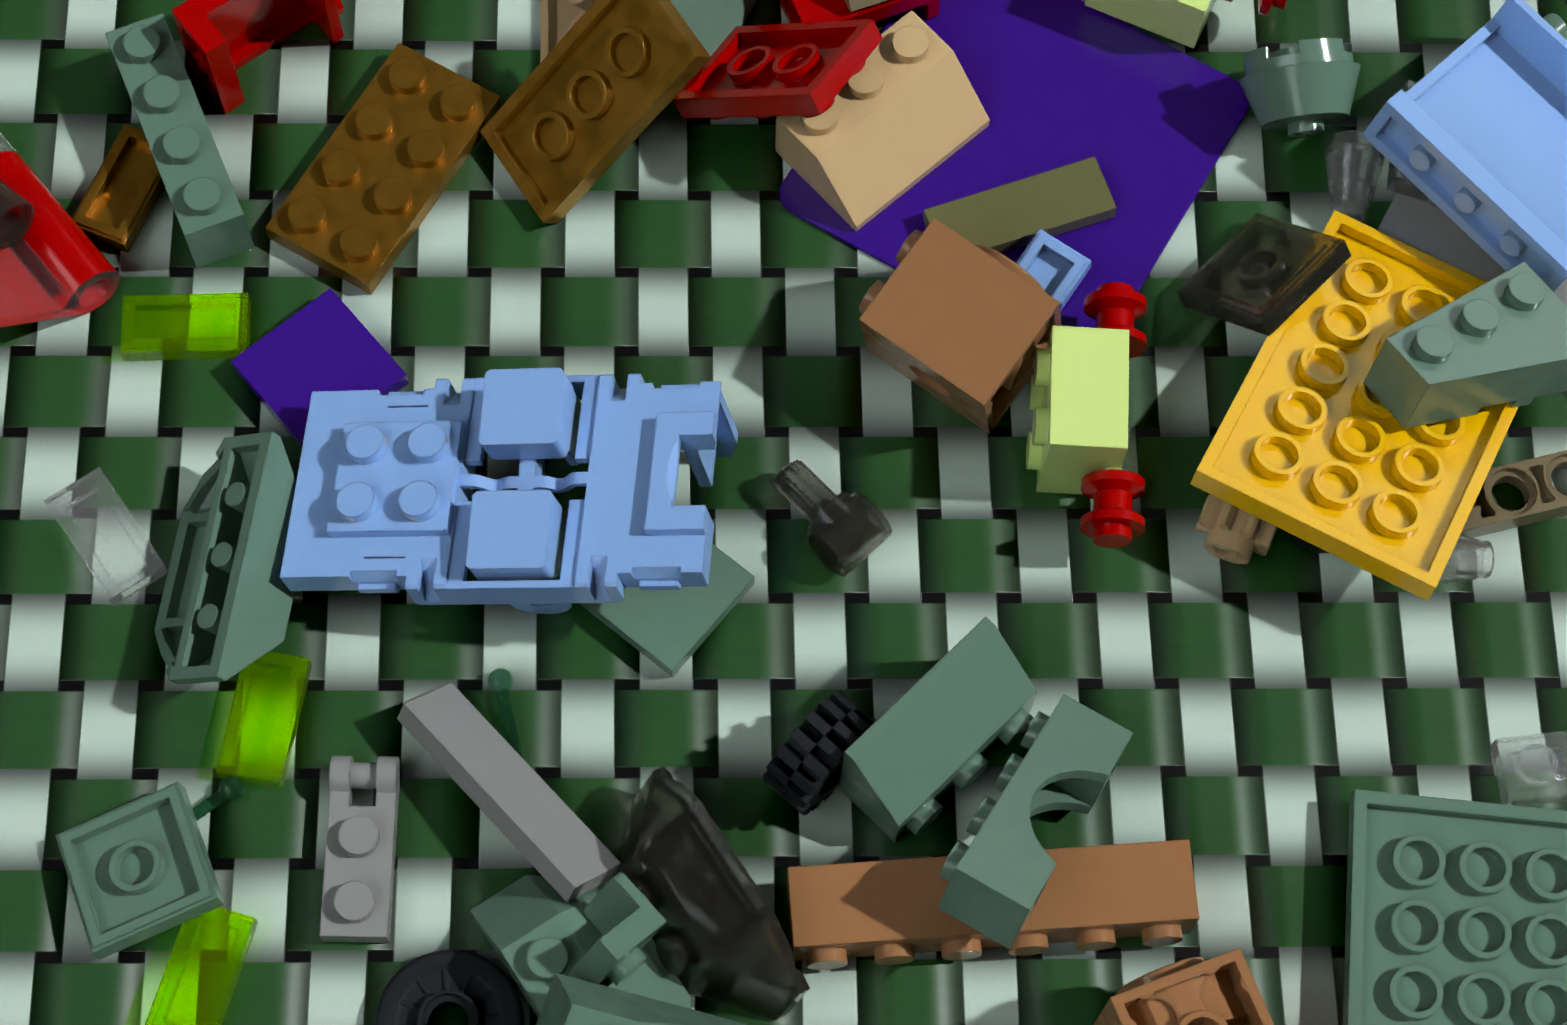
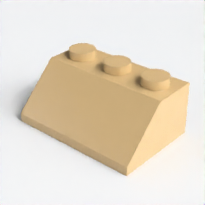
(886, 124)

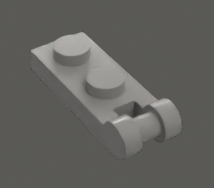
(360, 852)

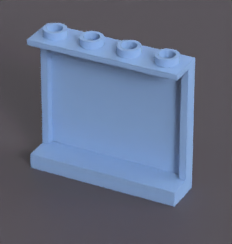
(1492, 140)

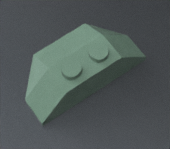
(223, 578)
(545, 935)

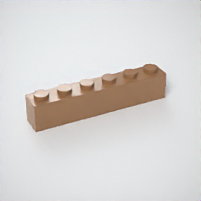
(893, 911)

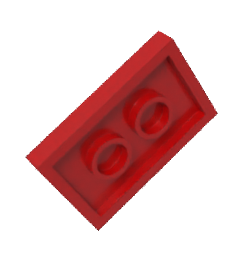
(779, 70)

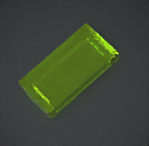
(185, 326)
(264, 719)
(203, 969)

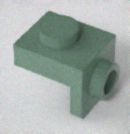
(626, 925)

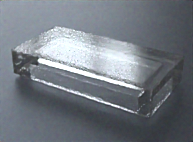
(106, 536)

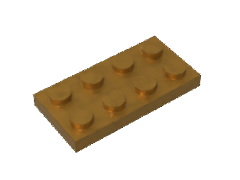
(592, 99)
(383, 168)

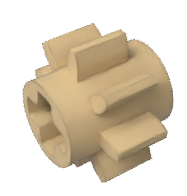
(1233, 532)

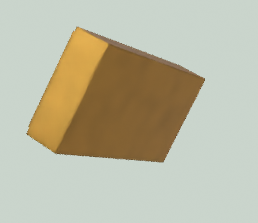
(121, 192)

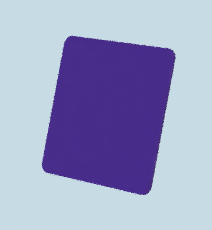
(1057, 92)

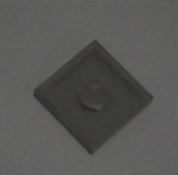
(1263, 274)

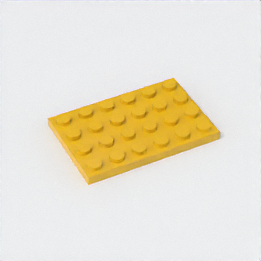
(1324, 453)

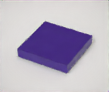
(315, 351)

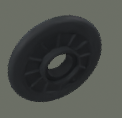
(450, 979)

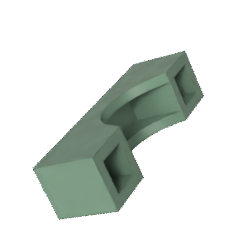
(180, 140)
(1005, 866)

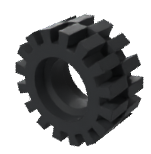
(812, 758)

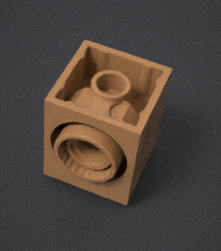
(959, 322)
(1190, 994)

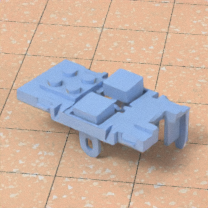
(394, 476)

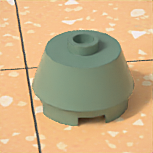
(1301, 85)

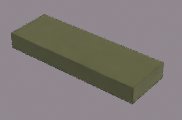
(1016, 211)

